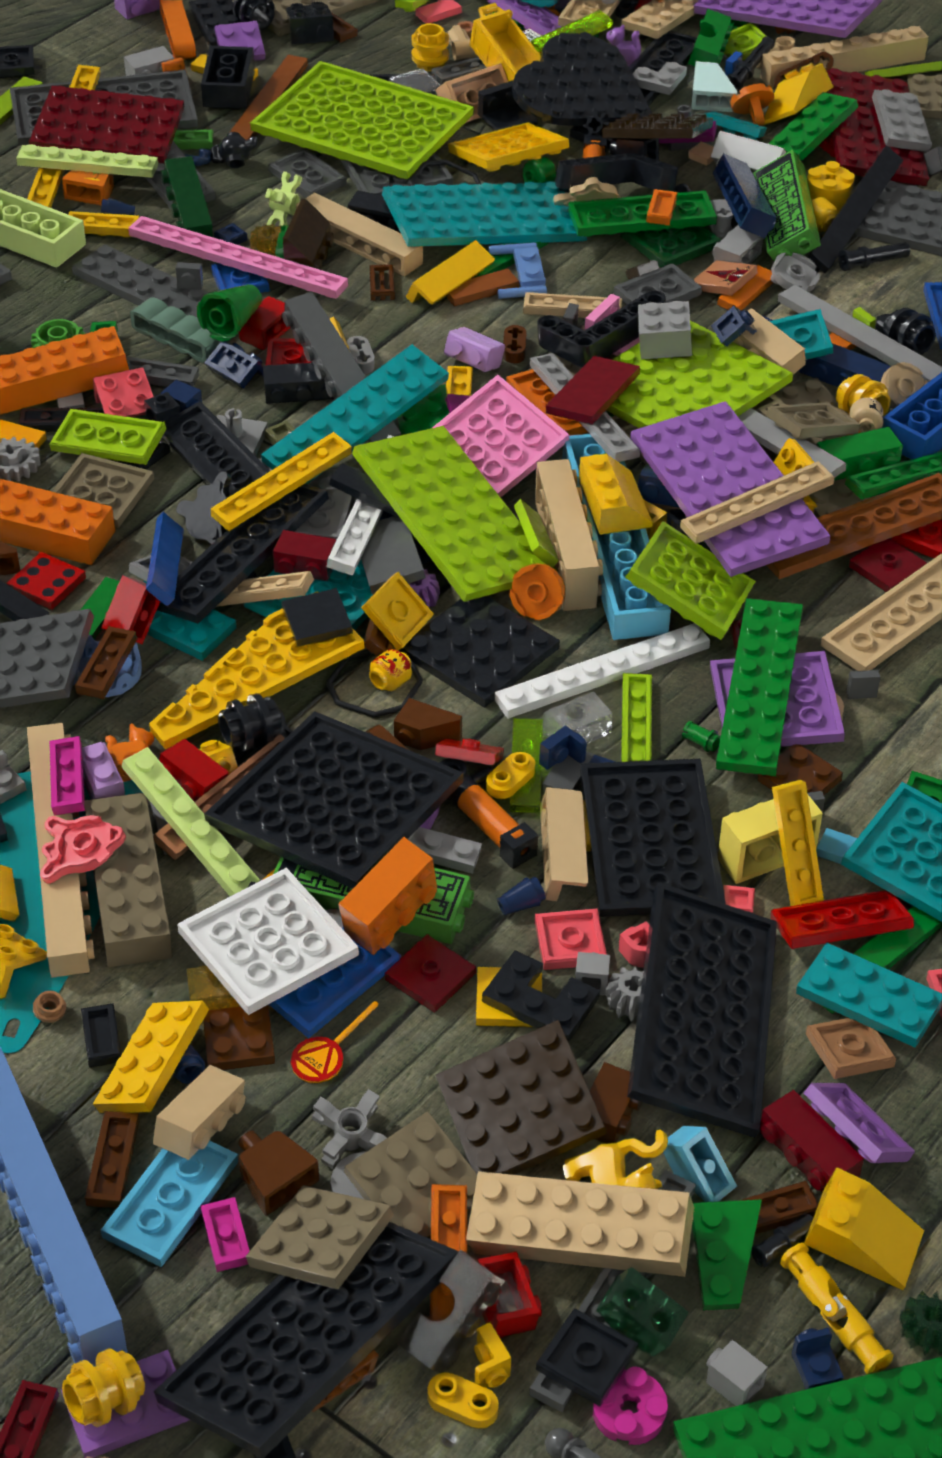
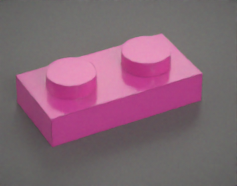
(225, 1234)

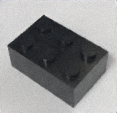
(228, 77)

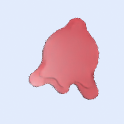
(78, 845)

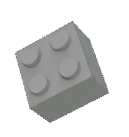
(664, 330)

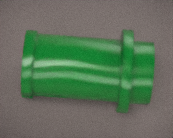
(707, 739)

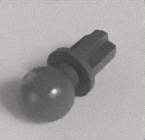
(562, 1444)

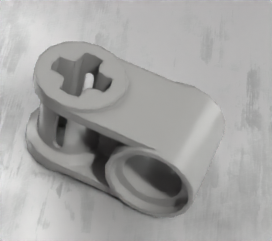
(724, 218)

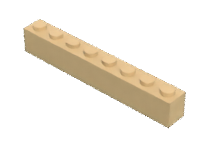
(853, 54)

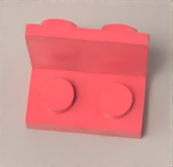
(123, 392)

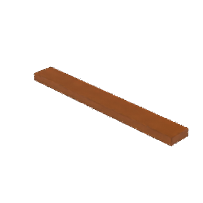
(280, 81)

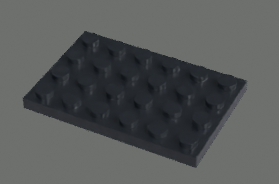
(649, 828)

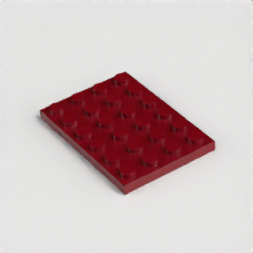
(107, 122)

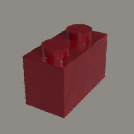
(303, 553)

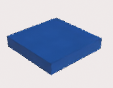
(230, 277)

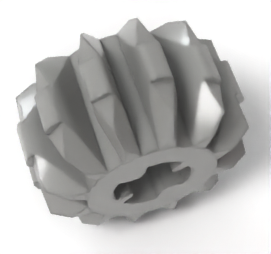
(624, 992)

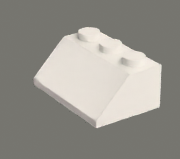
(750, 151)

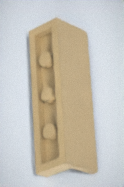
(563, 841)

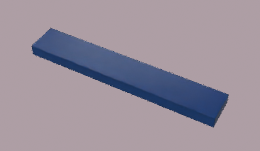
(165, 559)

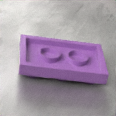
(858, 1123)
(142, 1422)

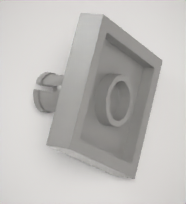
(248, 431)

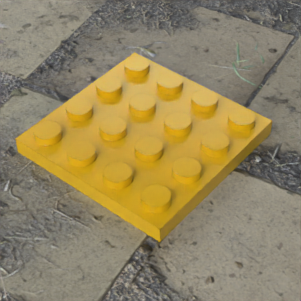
(508, 146)

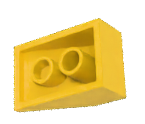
(798, 91)
(864, 1230)

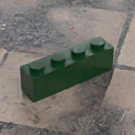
(187, 195)

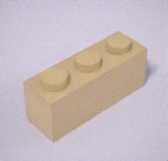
(772, 344)
(199, 1112)

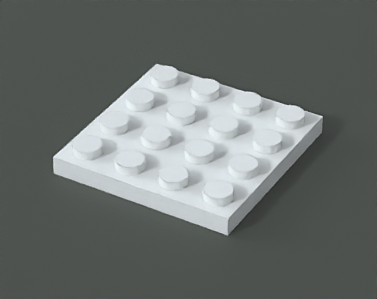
(267, 940)

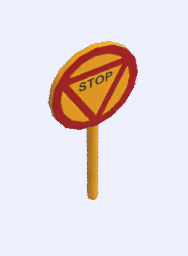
(322, 1058)

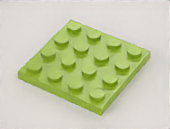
(690, 580)

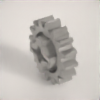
(18, 459)

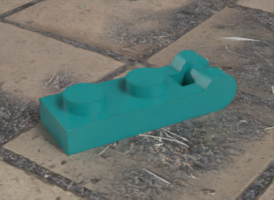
(733, 124)

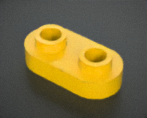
(510, 775)
(461, 1399)

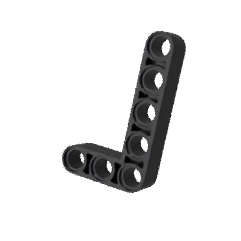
(617, 170)
(598, 340)

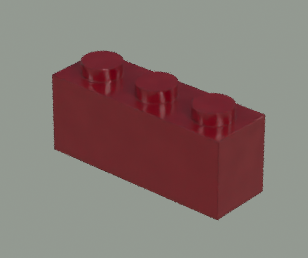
(808, 1140)

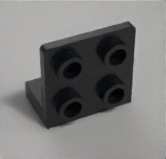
(500, 109)

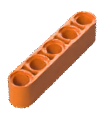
(177, 29)

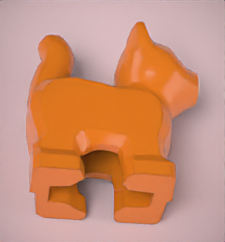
(138, 740)

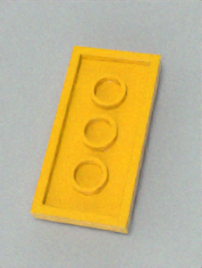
(151, 1057)

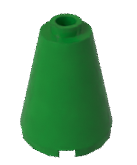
(228, 310)

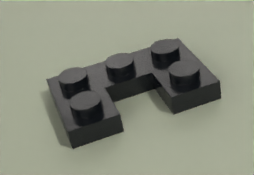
(513, 995)

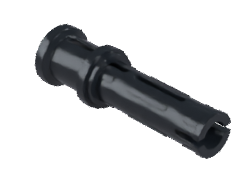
(745, 69)
(864, 256)

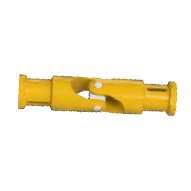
(825, 1294)

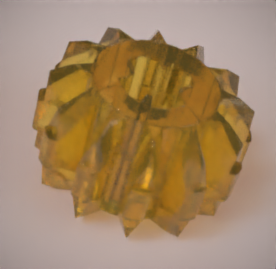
(265, 238)

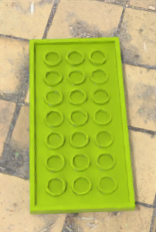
(449, 510)

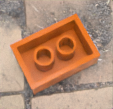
(388, 896)

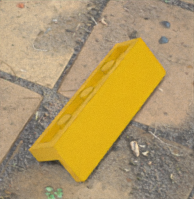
(451, 273)

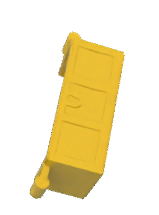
(500, 40)

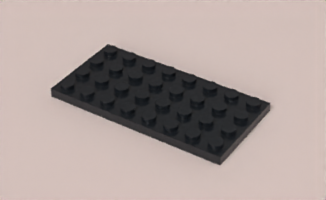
(704, 1011)
(301, 1342)

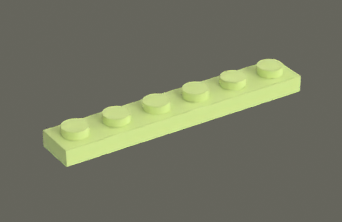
(87, 161)
(189, 822)

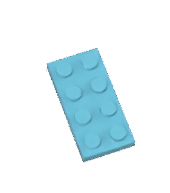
(168, 1201)

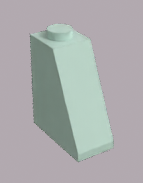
(711, 88)

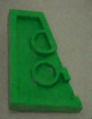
(723, 1249)

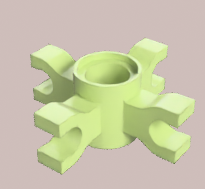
(283, 200)

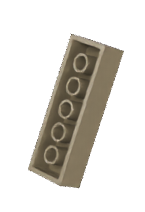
(130, 886)

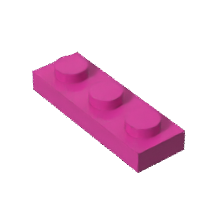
(66, 775)

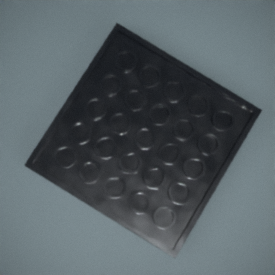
(334, 798)

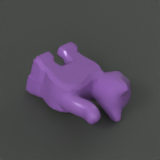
(629, 49)

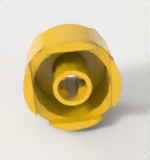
(831, 182)

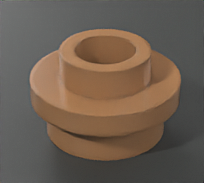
(49, 999)

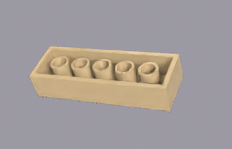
(571, 536)
(581, 1223)

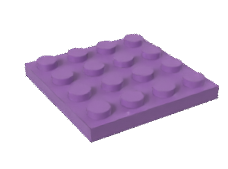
(812, 701)

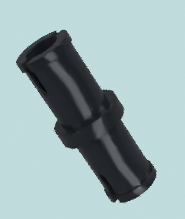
(781, 1240)

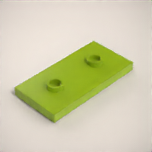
(108, 436)

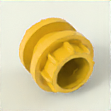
(430, 46)
(860, 387)
(97, 1389)

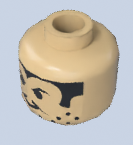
(867, 413)

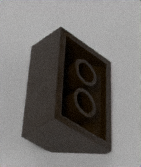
(307, 236)

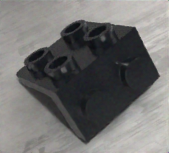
(310, 23)

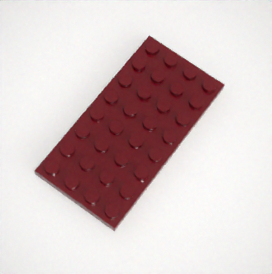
(860, 137)

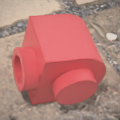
(634, 943)

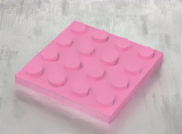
(503, 434)

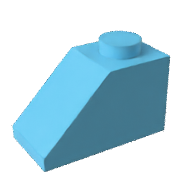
(698, 1160)

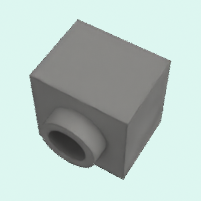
(593, 970)

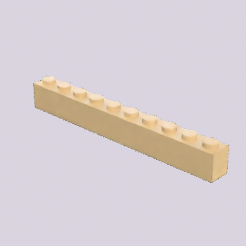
(62, 900)

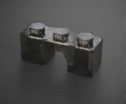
(473, 1290)

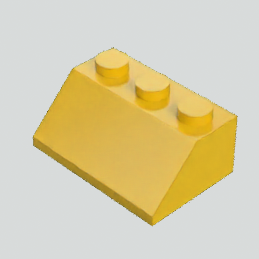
(612, 495)

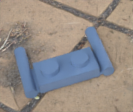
(528, 269)

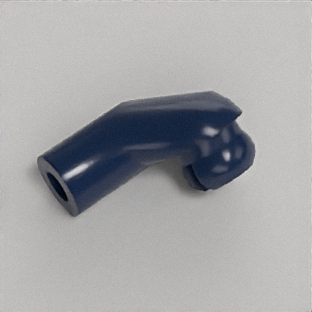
(202, 159)

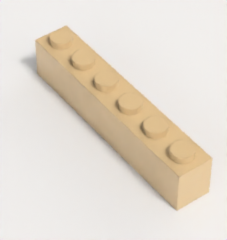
(368, 237)

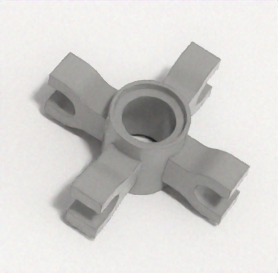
(356, 1117)

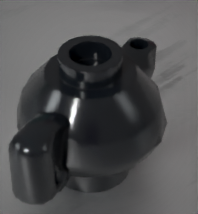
(233, 150)

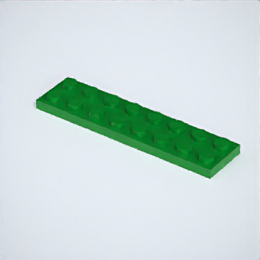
(760, 687)

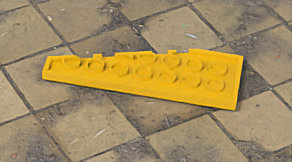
(260, 665)

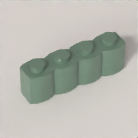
(174, 328)

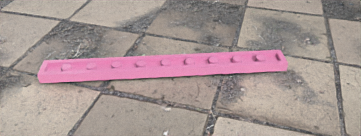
(239, 257)

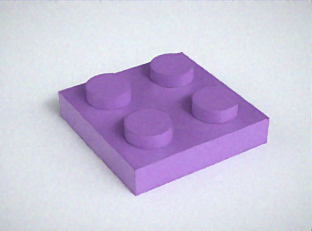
(241, 35)

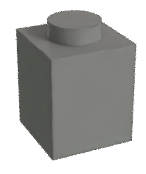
(735, 1373)

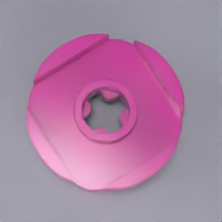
(628, 1426)

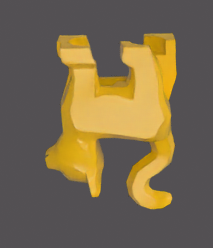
(607, 1163)

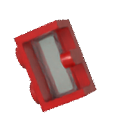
(517, 1307)

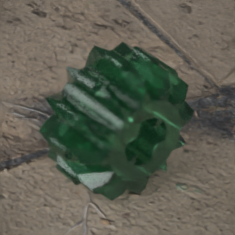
(923, 1322)

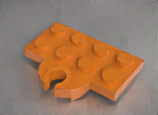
(539, 394)

